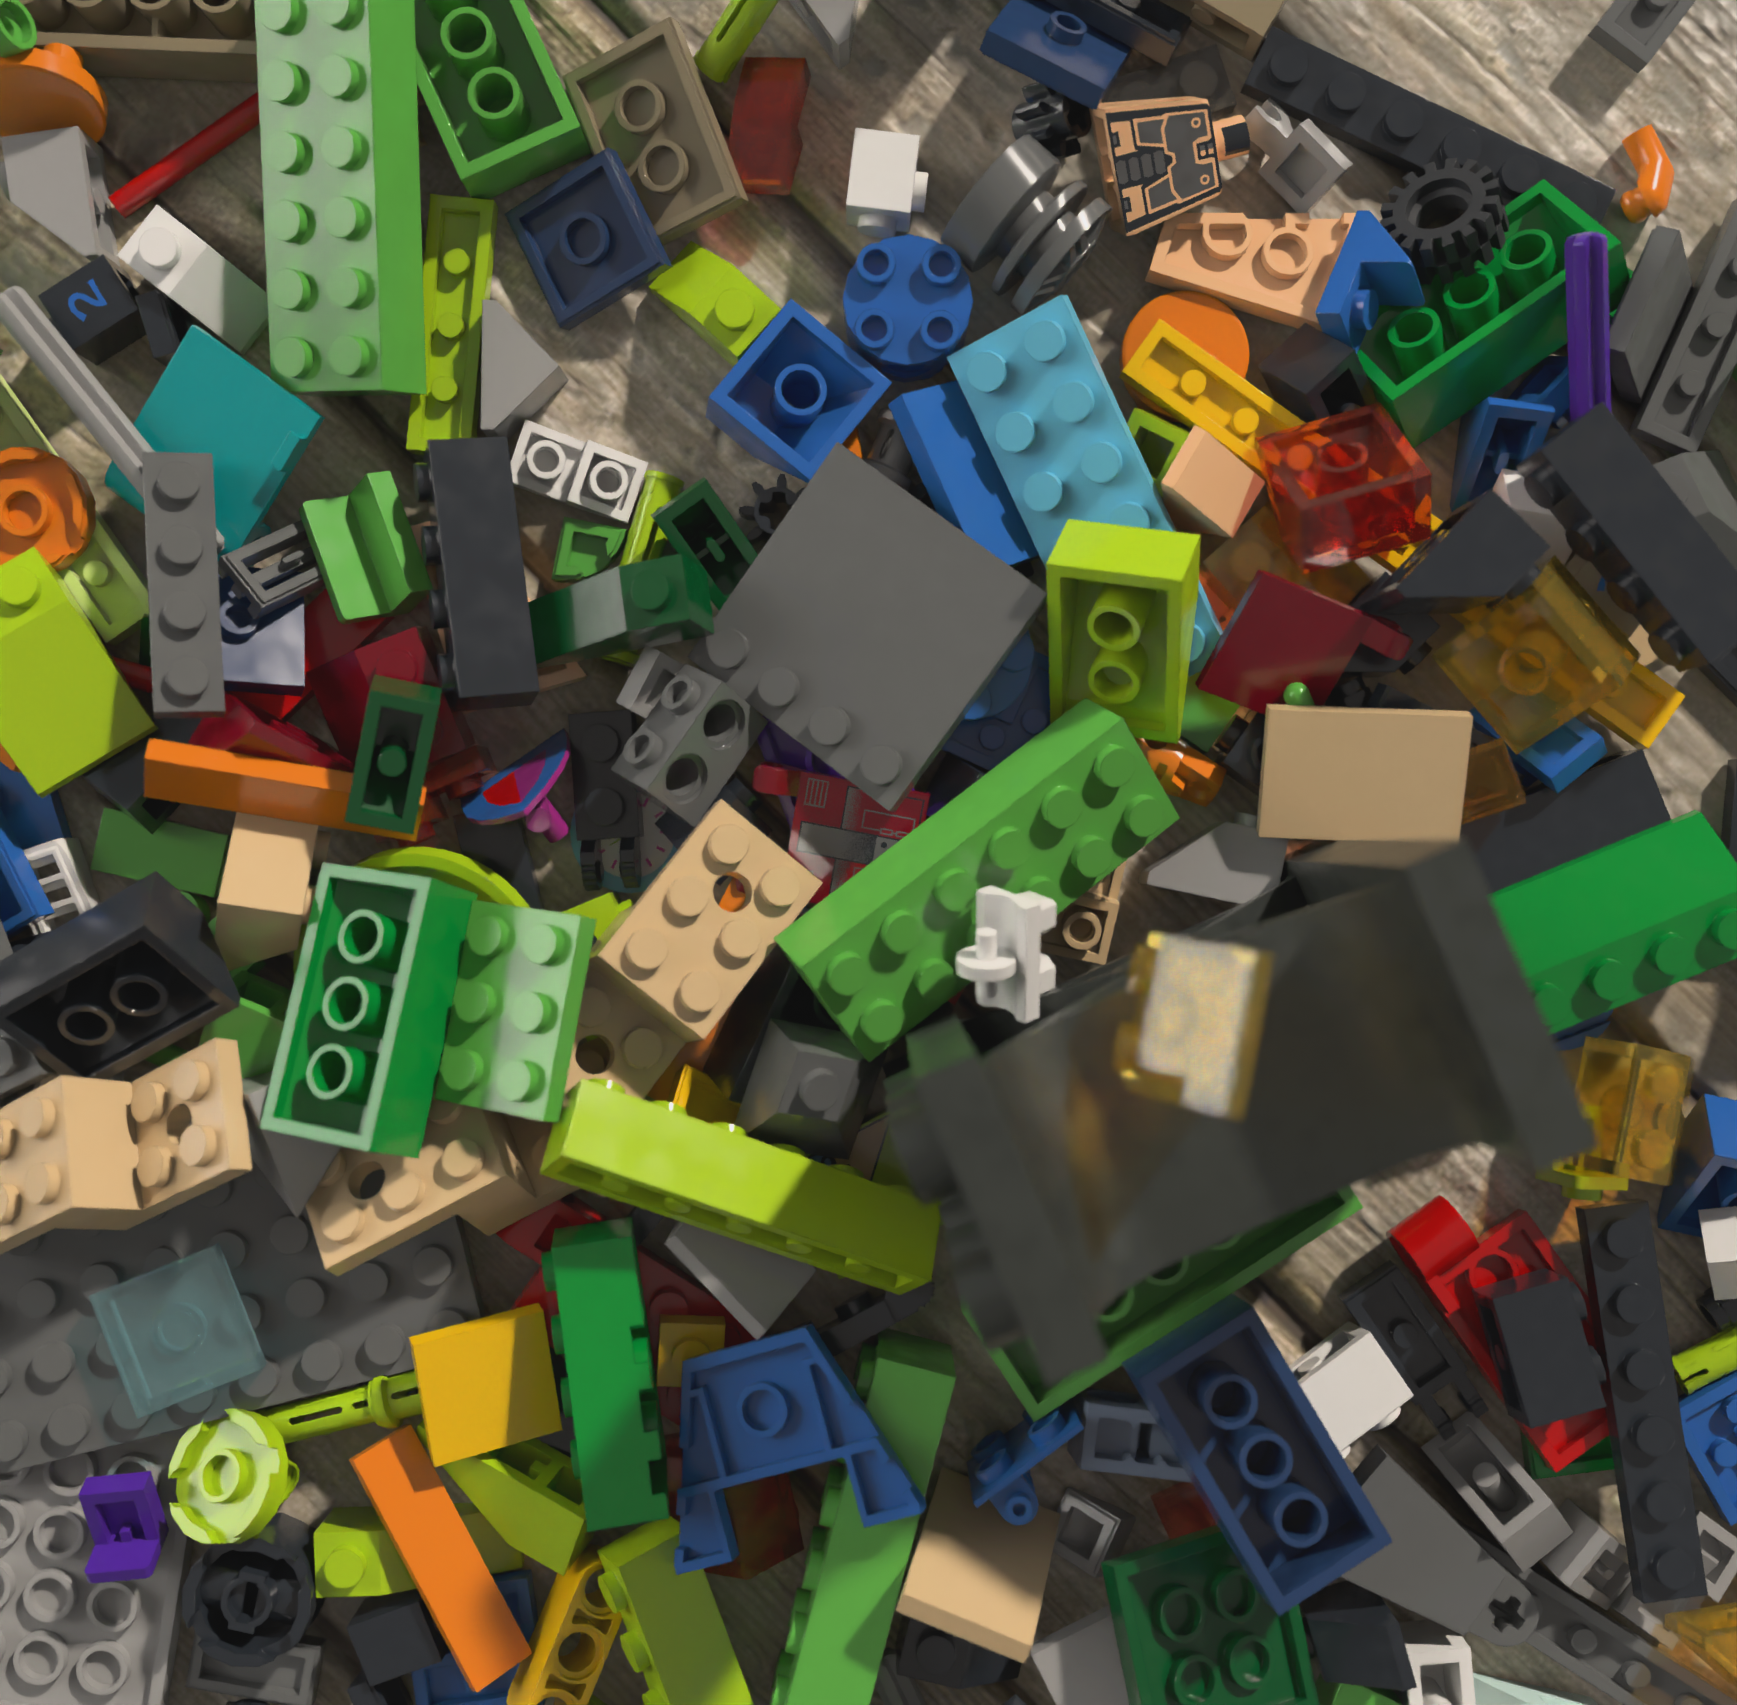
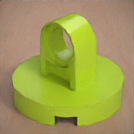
(230, 1477)

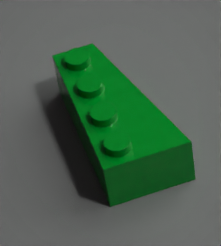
(609, 1373)

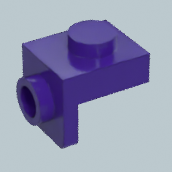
(124, 1526)

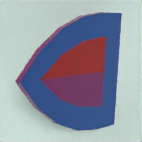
(522, 789)

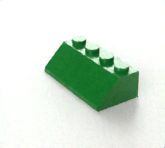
(1483, 328)
(1624, 919)
(369, 1010)

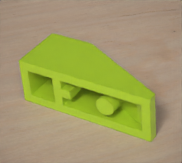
(527, 1498)
(360, 1559)

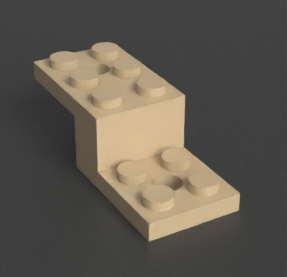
(679, 957)
(121, 1149)
(467, 1165)

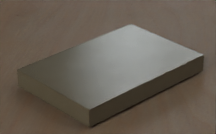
(659, 120)

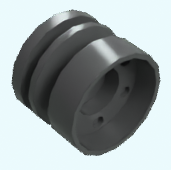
(1025, 226)

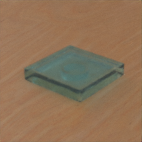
(178, 1330)

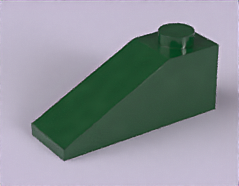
(622, 611)

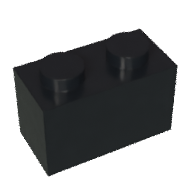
(1540, 1347)

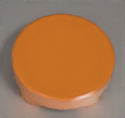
(50, 92)
(1198, 318)

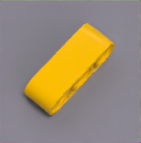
(566, 1612)

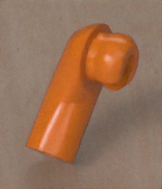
(1654, 176)

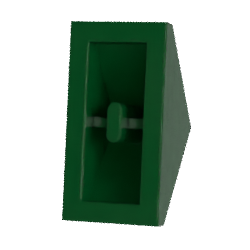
(708, 536)

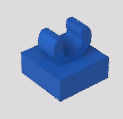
(1549, 386)

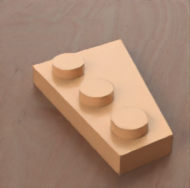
(1251, 264)

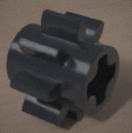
(1051, 120)
(766, 503)

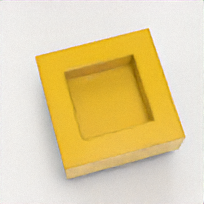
(683, 1338)

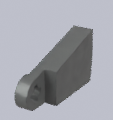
(1435, 1561)

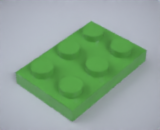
(515, 1010)

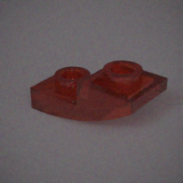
(766, 121)
(457, 778)

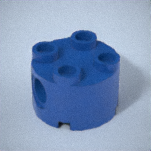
(907, 306)

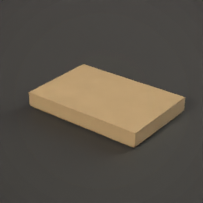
(1362, 773)
(978, 1570)

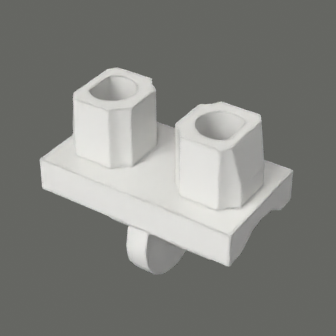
(1007, 951)

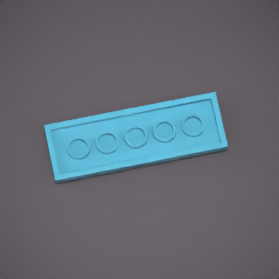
(1064, 437)

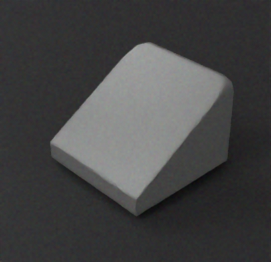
(1090, 1531)

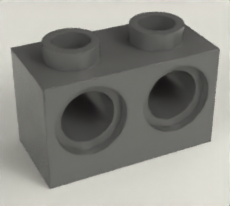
(689, 744)

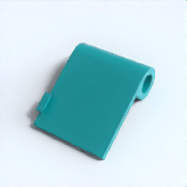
(230, 409)

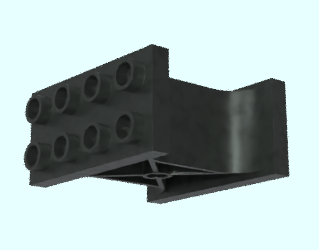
(1379, 1040)

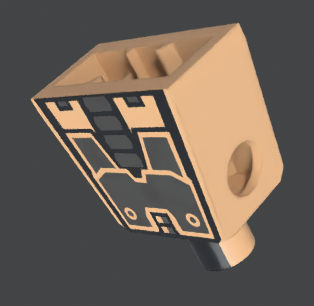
(1162, 157)

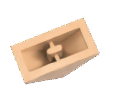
(1209, 487)

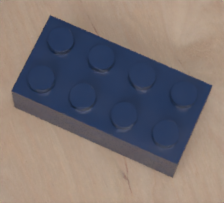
(1257, 1453)

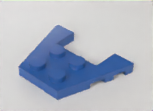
(767, 1413)

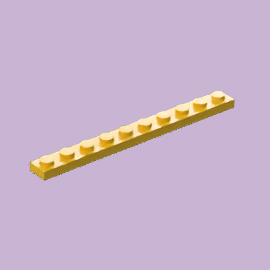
(1235, 412)

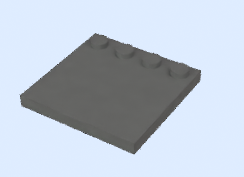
(868, 627)

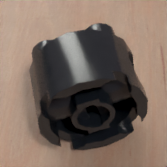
(254, 1595)

